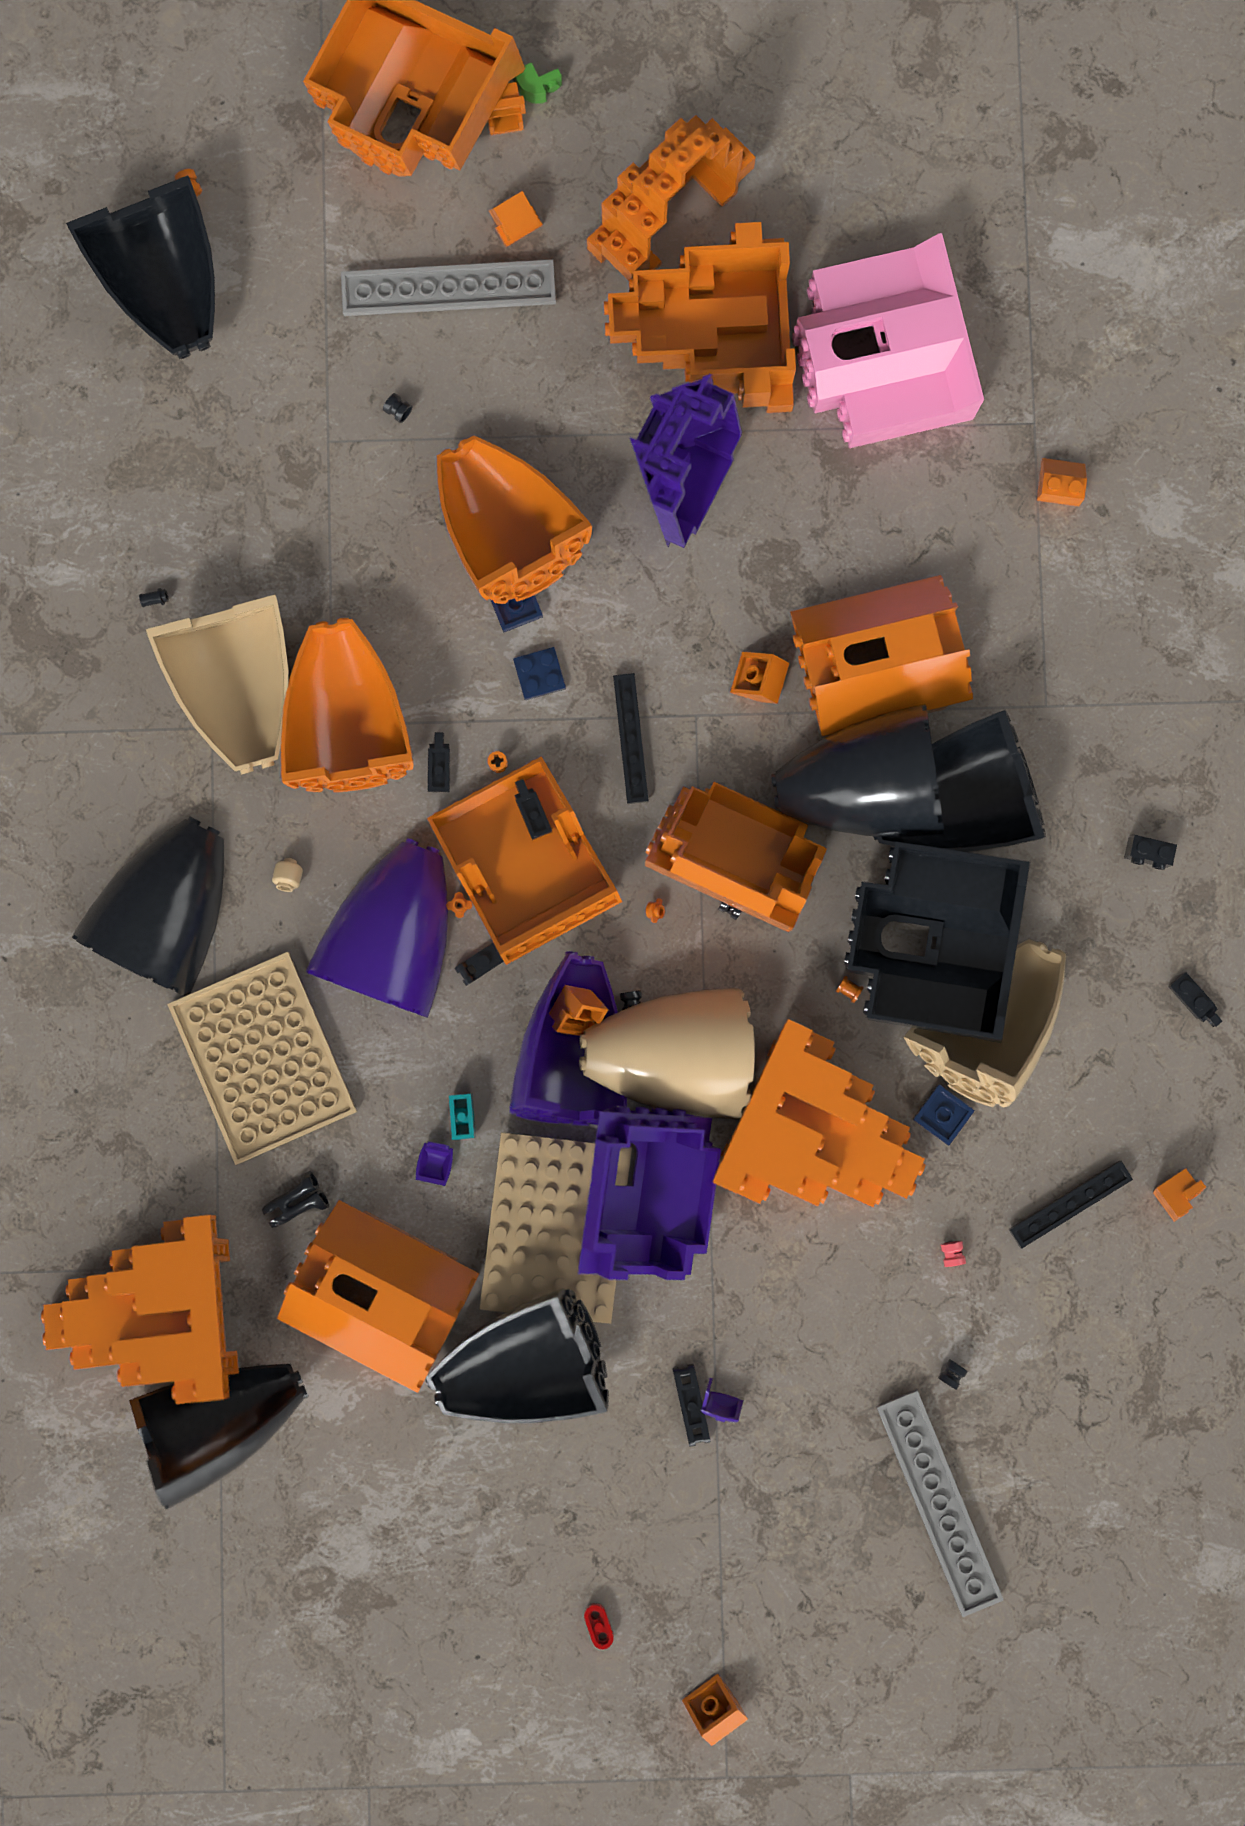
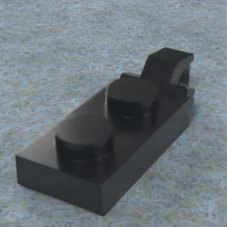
(438, 765)
(531, 811)
(1195, 999)

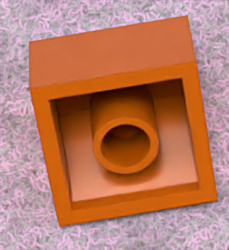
(1062, 482)
(760, 677)
(714, 1710)

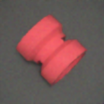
(953, 1253)

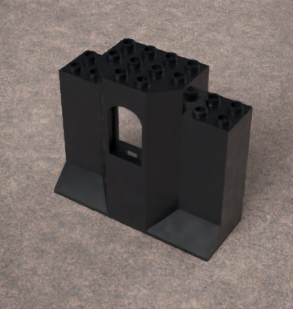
(976, 915)

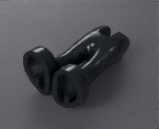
(316, 1200)

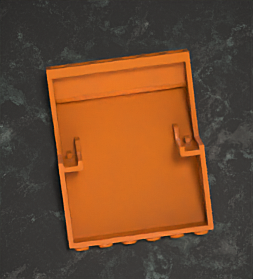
(518, 884)

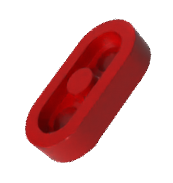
(598, 1625)

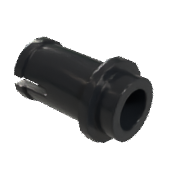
(152, 598)

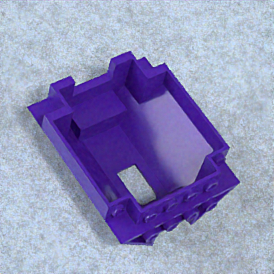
(687, 453)
(668, 1207)

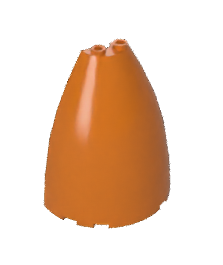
(507, 521)
(341, 715)

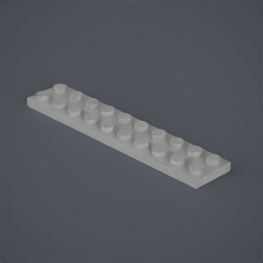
(448, 287)
(939, 1503)

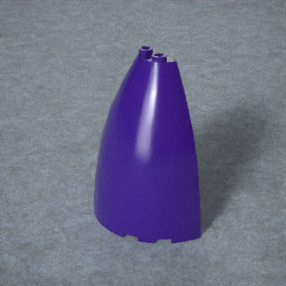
(390, 931)
(548, 1070)

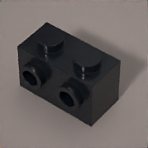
(1150, 851)

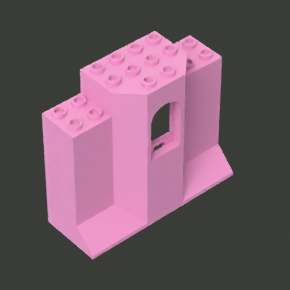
(924, 369)

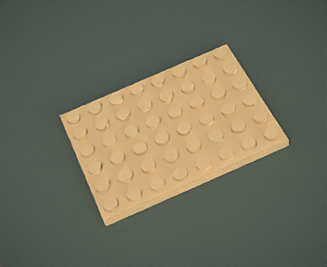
(262, 1058)
(541, 1224)

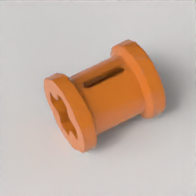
(503, 765)
(849, 989)

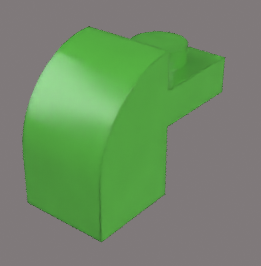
(535, 87)

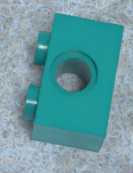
(462, 1116)

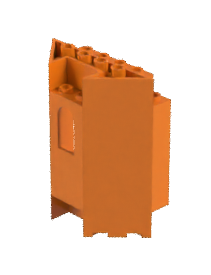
(922, 643)
(737, 853)
(415, 1300)

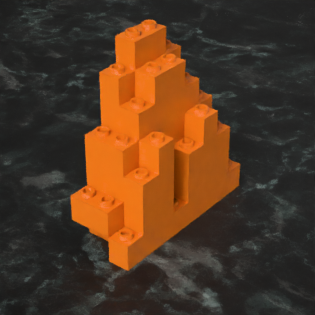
(642, 193)
(716, 317)
(814, 1131)
(153, 1314)

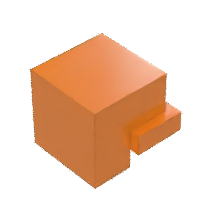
(507, 112)
(515, 218)
(576, 1010)
(1177, 1192)

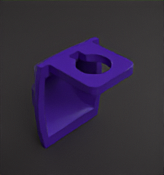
(434, 1163)
(721, 1406)

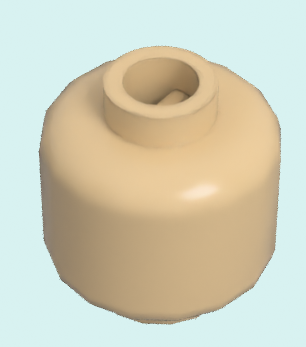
(287, 875)

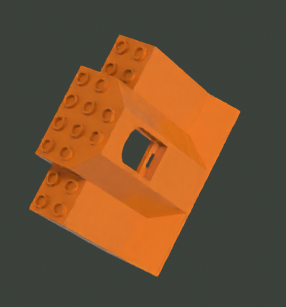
(412, 51)

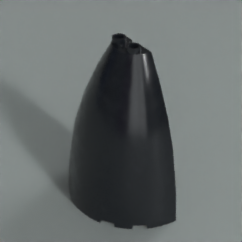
(156, 264)
(867, 779)
(982, 790)
(161, 908)
(526, 1366)
(206, 1440)

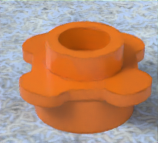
(465, 905)
(655, 910)

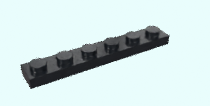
(630, 738)
(1070, 1204)

